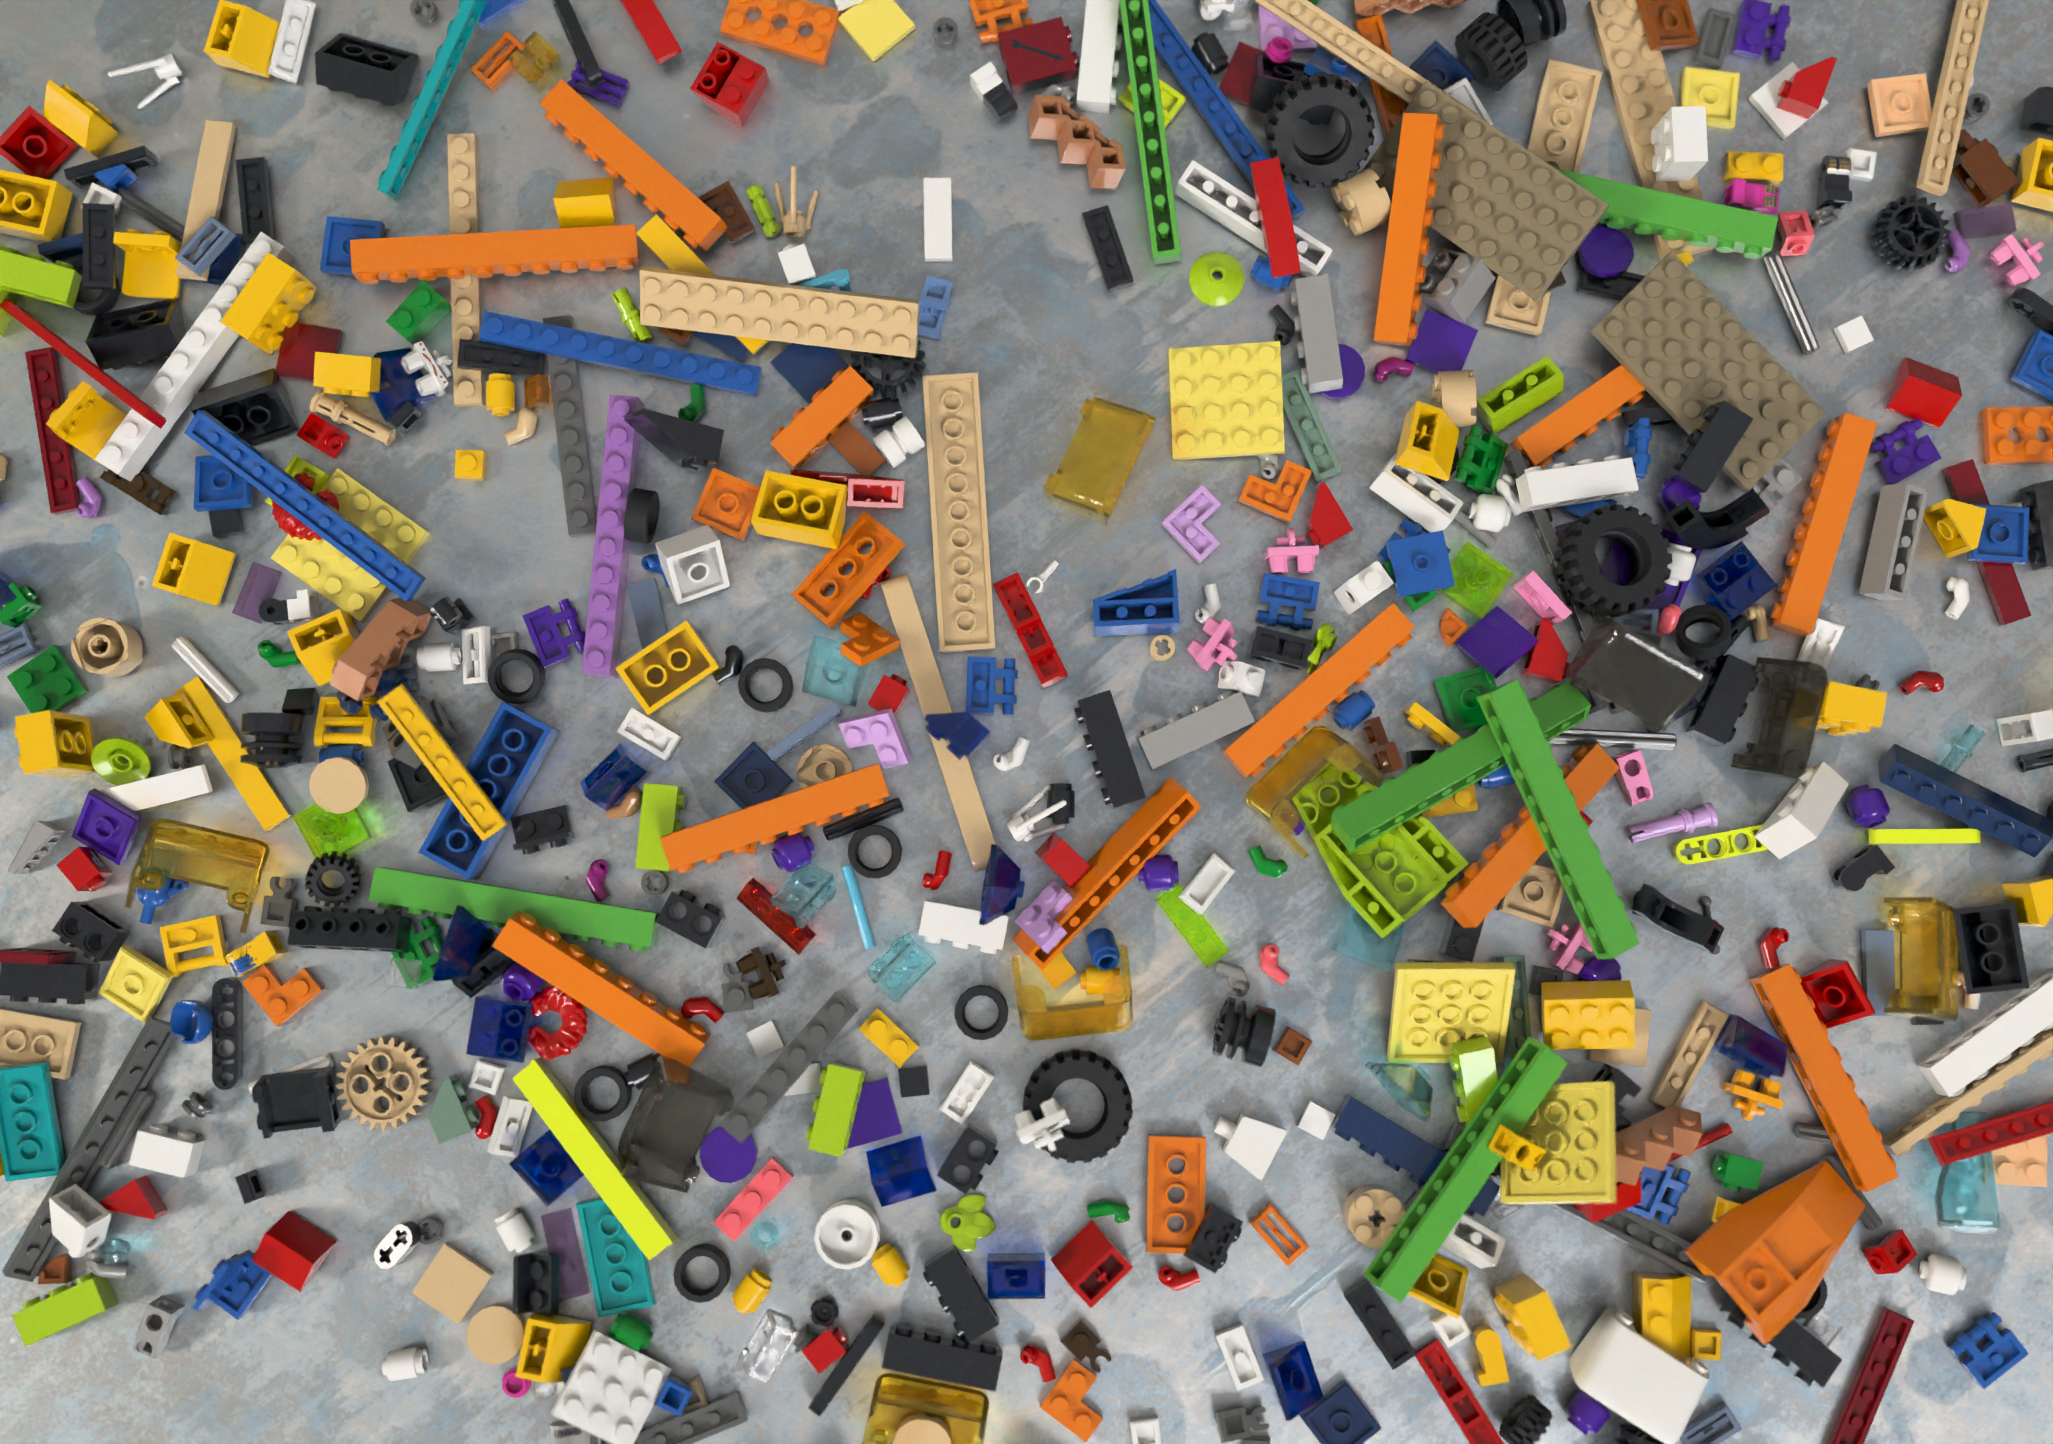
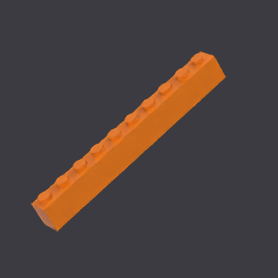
(494, 253)

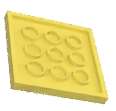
(1226, 400)
(333, 572)
(1448, 1005)
(1580, 1160)

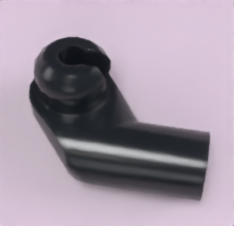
(1284, 326)
(733, 665)

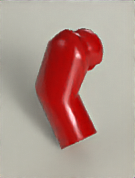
(1932, 680)
(488, 1119)
(1039, 1358)

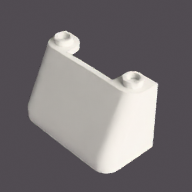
(1638, 1377)

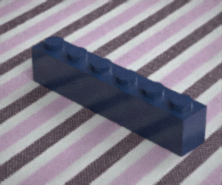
(1965, 800)
(1399, 1147)

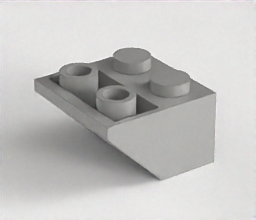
(1455, 284)

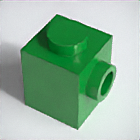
(1737, 1171)

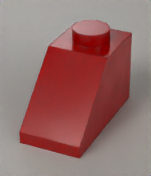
(1806, 89)
(1326, 519)
(1548, 657)

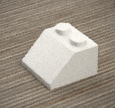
(693, 564)

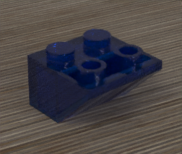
(1734, 581)
(960, 730)
(499, 1028)
(1753, 1047)

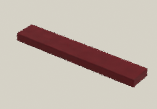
(55, 452)
(1998, 577)
(1871, 1378)

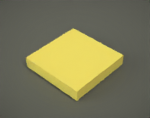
(876, 26)
(1713, 90)
(135, 983)

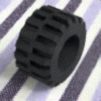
(1491, 51)

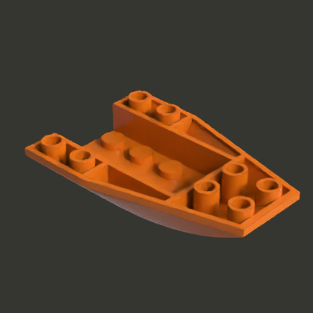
(1779, 1246)

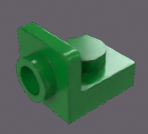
(19, 609)

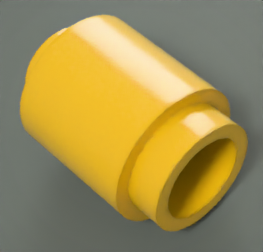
(500, 394)
(1094, 979)
(890, 1265)
(752, 1291)

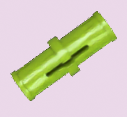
(631, 315)

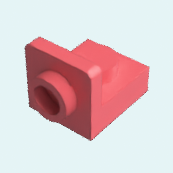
(1795, 232)

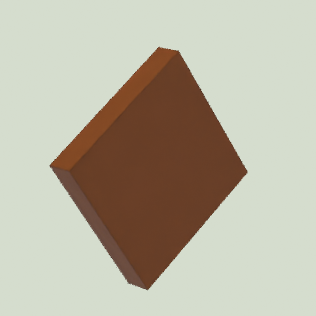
(1668, 24)

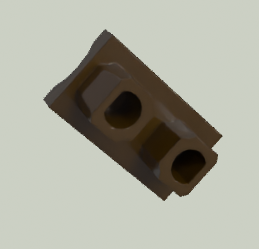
(755, 961)

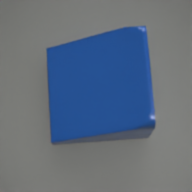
(117, 177)
(674, 1395)

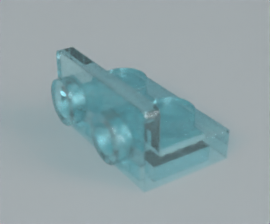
(805, 893)
(900, 967)

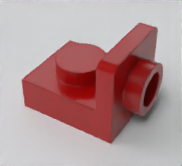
(322, 435)
(1890, 1254)

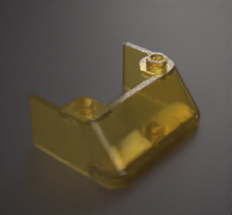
(1274, 790)
(202, 858)
(1926, 959)
(1080, 1019)
(902, 1396)

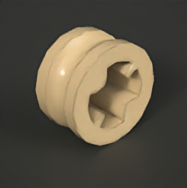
(1153, 649)

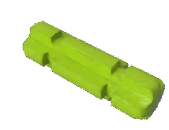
(763, 211)

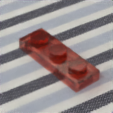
(757, 900)

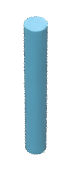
(858, 907)

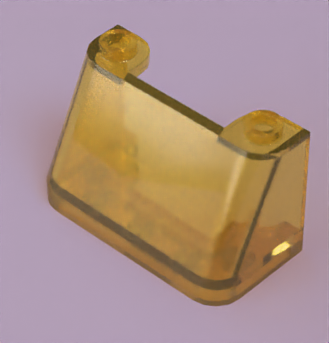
(1100, 458)

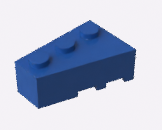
(1139, 609)

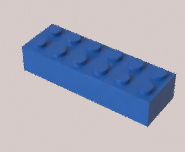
(504, 770)

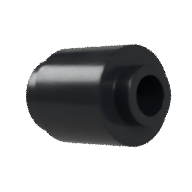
(1210, 53)
(882, 412)
(1057, 793)
(640, 1070)

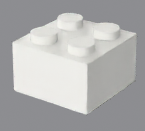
(1680, 143)

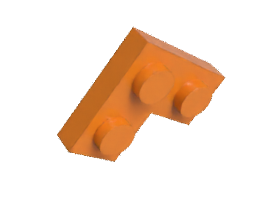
(1279, 498)
(867, 639)
(279, 999)
(1065, 1401)

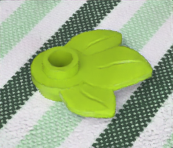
(1323, 640)
(971, 1222)

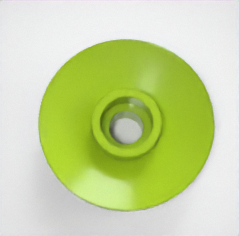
(1214, 291)
(114, 768)

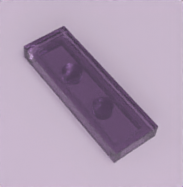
(563, 1240)

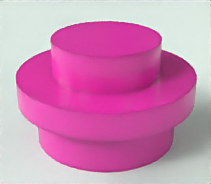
(1279, 50)
(515, 1386)

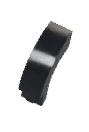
(1717, 527)
(1675, 919)

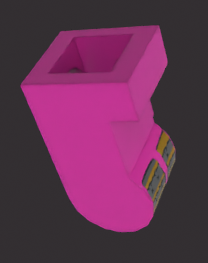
(1752, 196)

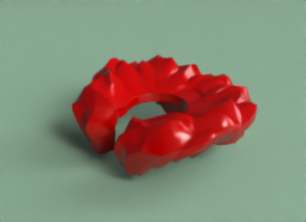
(291, 524)
(573, 1023)

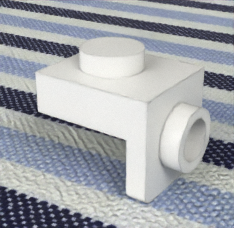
(1241, 677)

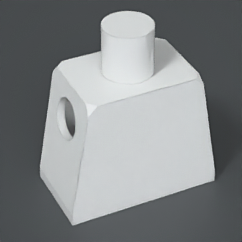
(1363, 587)
(2013, 730)
(1250, 1142)
(78, 1220)

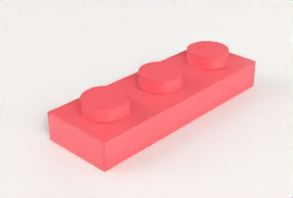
(753, 1199)

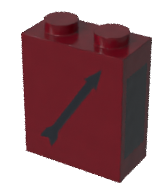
(1038, 55)

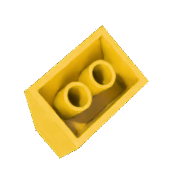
(800, 509)
(1663, 1311)

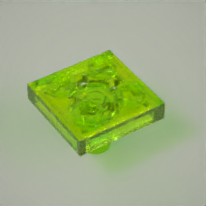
(1491, 575)
(314, 824)

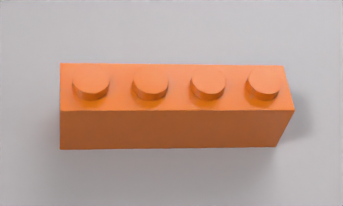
(822, 417)

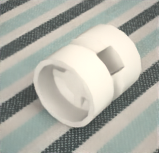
(901, 440)

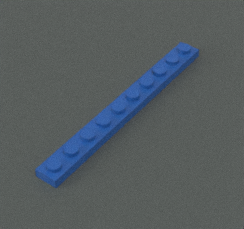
(1209, 99)
(619, 353)
(304, 505)

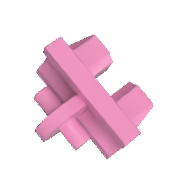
(2025, 268)
(1304, 554)
(1218, 647)
(1564, 957)

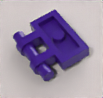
(1752, 28)
(1907, 460)
(547, 635)

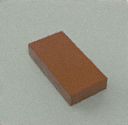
(856, 449)

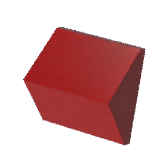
(35, 144)
(1924, 393)
(1836, 993)
(293, 1250)

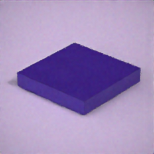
(1441, 343)
(1496, 642)
(107, 826)
(875, 1114)

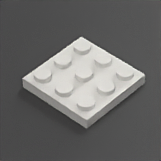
(611, 1390)

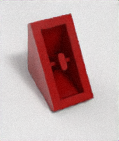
(1063, 860)
(136, 1199)

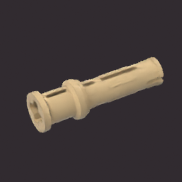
(342, 413)

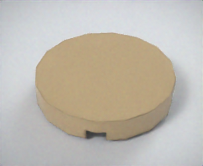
(821, 764)
(338, 785)
(495, 1334)
(922, 1430)

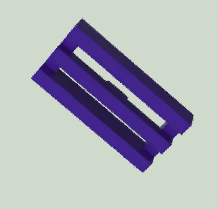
(577, 75)

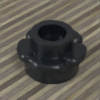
(821, 1319)

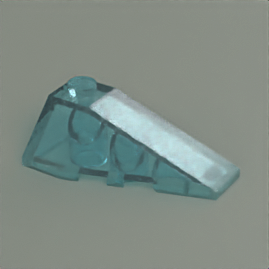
(1406, 1086)
(1967, 1189)

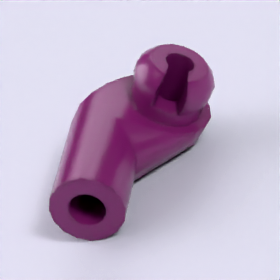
(1392, 365)
(596, 877)

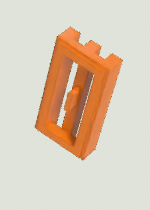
(496, 71)
(1262, 1215)

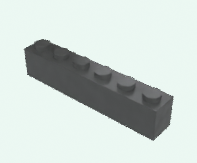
(788, 1067)

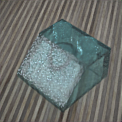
(832, 674)
(1363, 944)

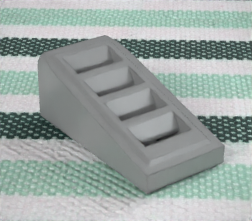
(37, 843)

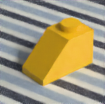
(177, 722)

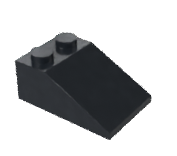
(679, 439)

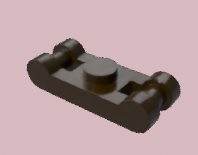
(142, 488)

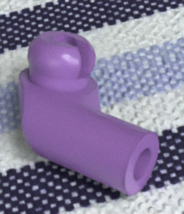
(1960, 253)
(92, 500)

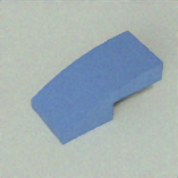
(934, 306)

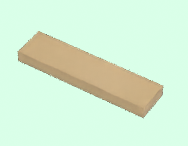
(1688, 1056)

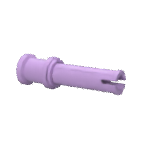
(1685, 820)

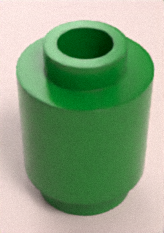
(631, 1331)

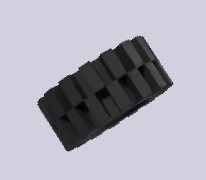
(333, 895)
(1525, 1421)

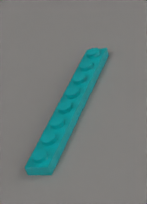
(428, 102)

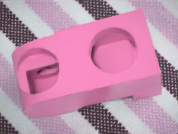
(1633, 777)

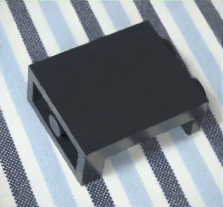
(296, 1101)

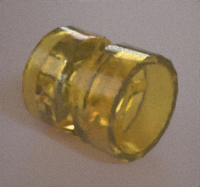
(543, 54)

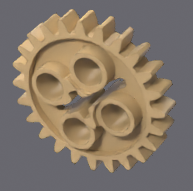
(367, 1103)

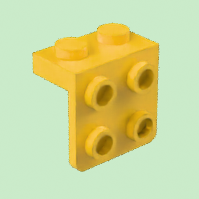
(149, 264)
(86, 420)

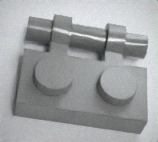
(1777, 480)

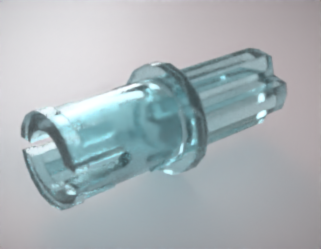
(1963, 748)

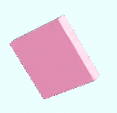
(1541, 598)

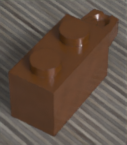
(1981, 170)

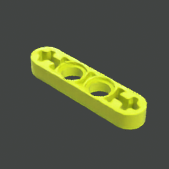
(1923, 836)
(1727, 843)

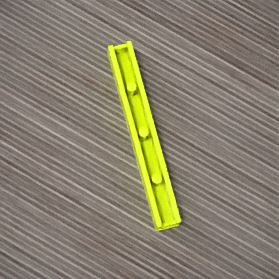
(594, 1158)

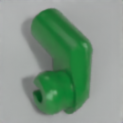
(696, 406)
(275, 657)
(1267, 866)
(1108, 1207)

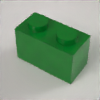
(419, 313)

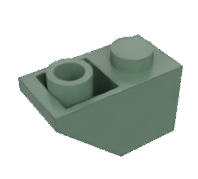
(452, 1111)

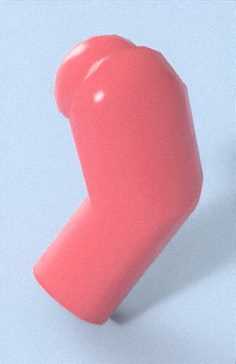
(1667, 620)
(1269, 963)

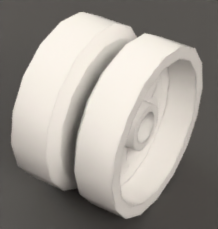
(836, 1246)

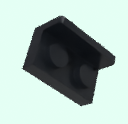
(542, 828)
(1213, 1239)
(536, 1283)

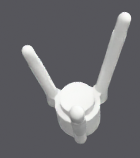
(165, 67)
(1021, 825)

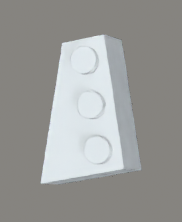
(1803, 810)

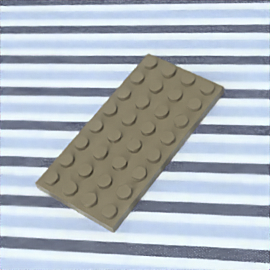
(1497, 196)
(1697, 354)

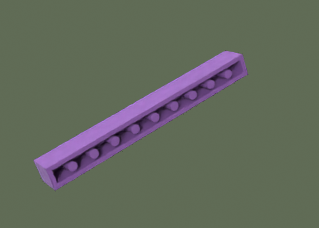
(610, 545)

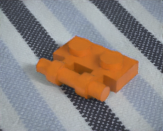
(992, 10)

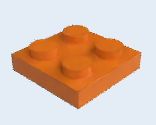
(726, 504)

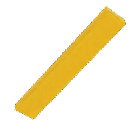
(680, 257)
(226, 746)
(442, 762)

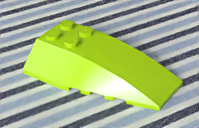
(1391, 874)

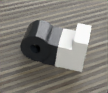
(993, 92)
(291, 611)

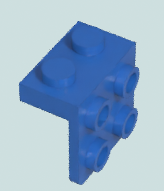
(234, 1285)

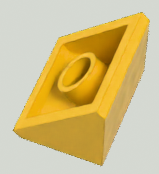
(585, 202)
(1954, 526)
(2032, 899)
(1442, 1285)

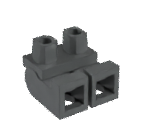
(401, 748)

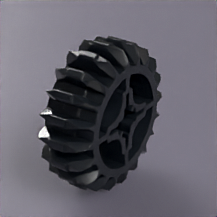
(1918, 224)
(898, 363)

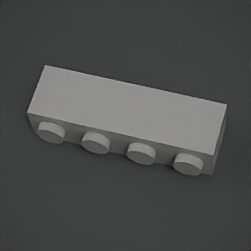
(1318, 334)
(1893, 541)
(1195, 730)

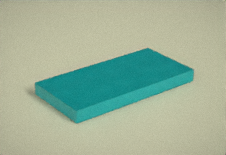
(29, 1122)
(614, 1260)

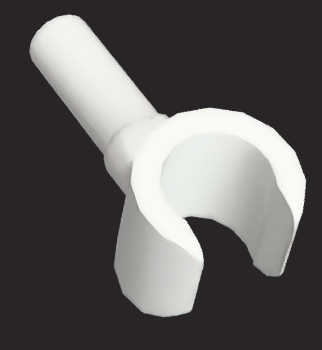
(1043, 576)

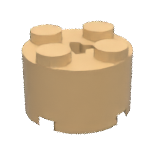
(1361, 202)
(1456, 395)
(107, 647)
(1364, 1203)

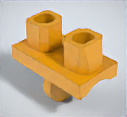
(1767, 1094)

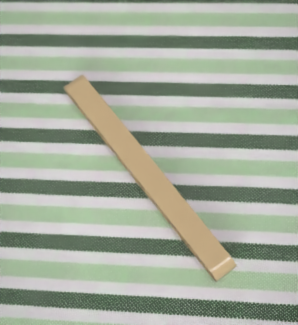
(934, 700)

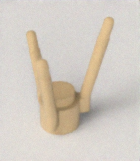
(794, 223)

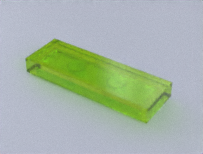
(1192, 927)

